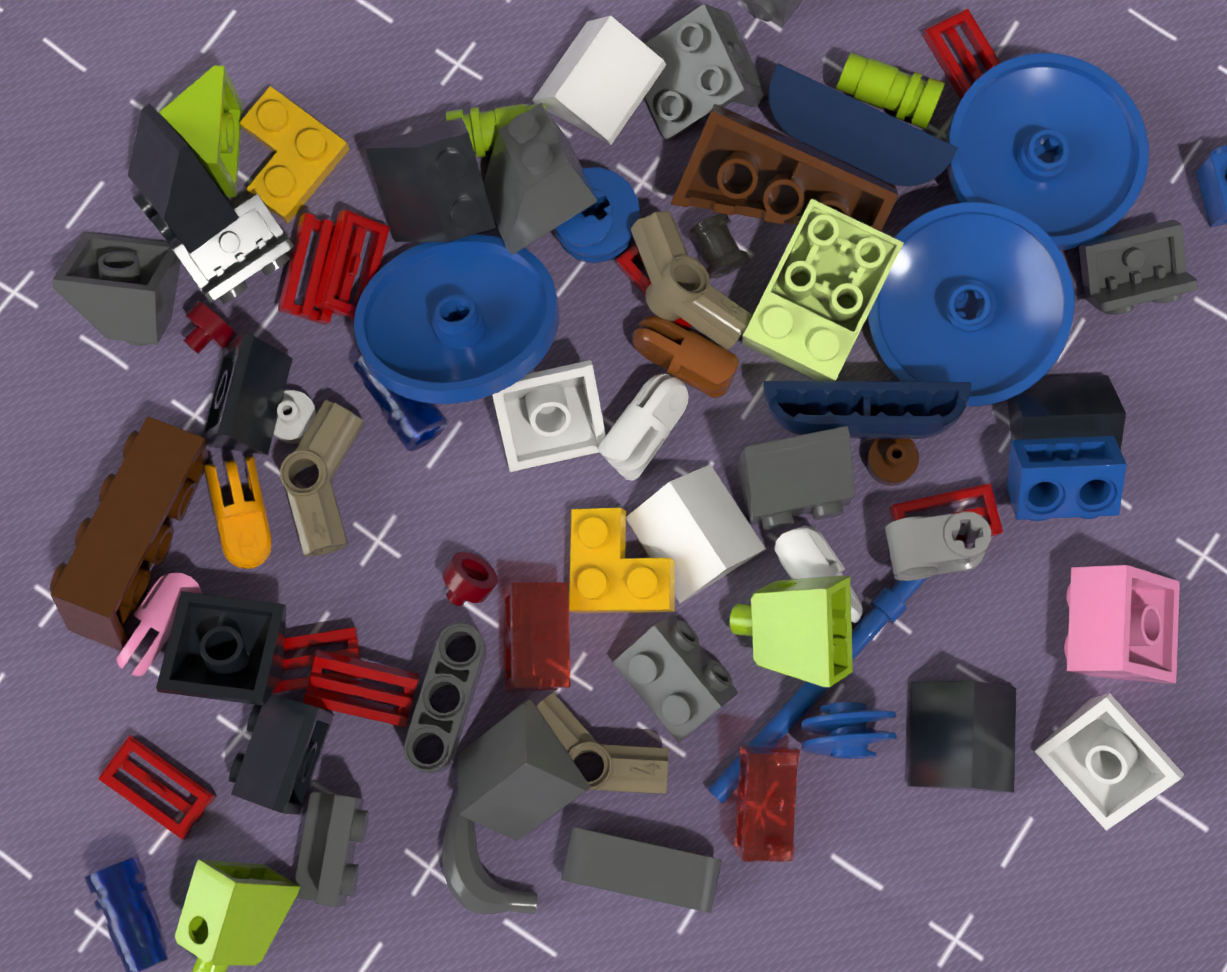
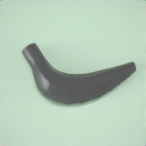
(467, 877)

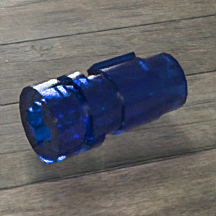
(413, 420)
(128, 915)

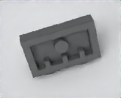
(702, 68)

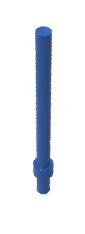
(885, 608)

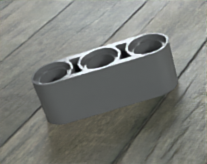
(445, 672)
(641, 870)

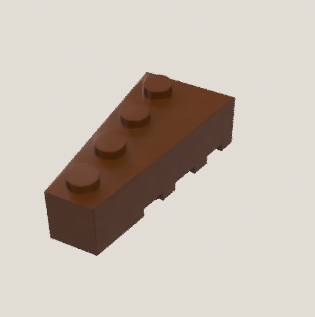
(773, 177)
(128, 532)

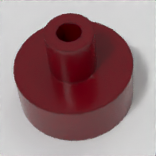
(207, 328)
(468, 579)

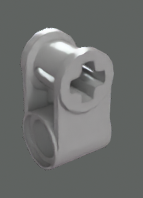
(928, 545)

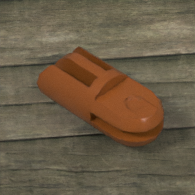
(686, 355)

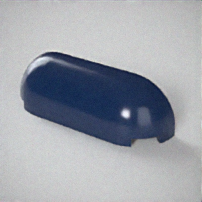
(855, 131)
(867, 407)

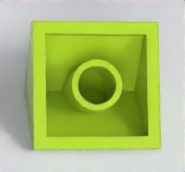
(209, 124)

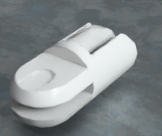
(645, 425)
(808, 555)

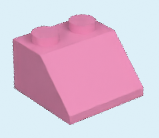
(1122, 624)

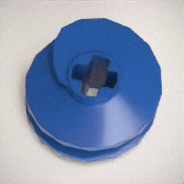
(606, 238)
(846, 731)

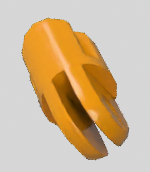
(243, 525)

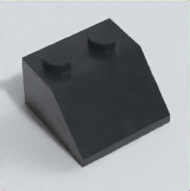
(431, 184)
(175, 186)
(280, 754)

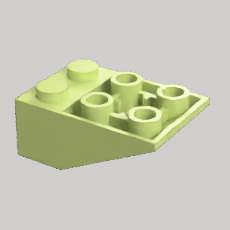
(821, 292)

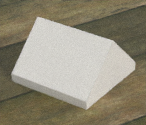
(601, 79)
(550, 416)
(696, 527)
(1108, 760)

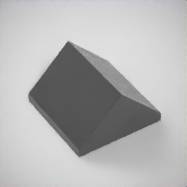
(516, 775)

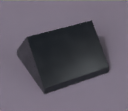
(246, 396)
(1067, 409)
(224, 649)
(962, 736)

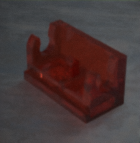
(536, 636)
(766, 803)

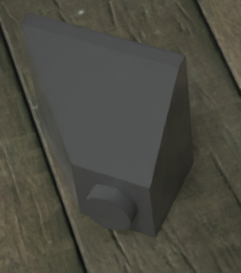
(121, 285)

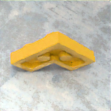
(302, 151)
(603, 577)

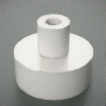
(294, 426)

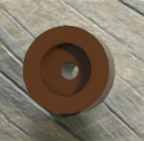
(885, 467)

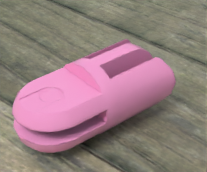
(158, 612)

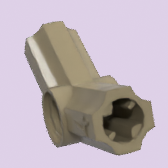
(682, 283)
(316, 507)
(625, 767)

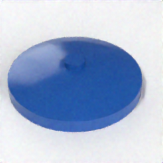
(1051, 145)
(974, 302)
(456, 319)

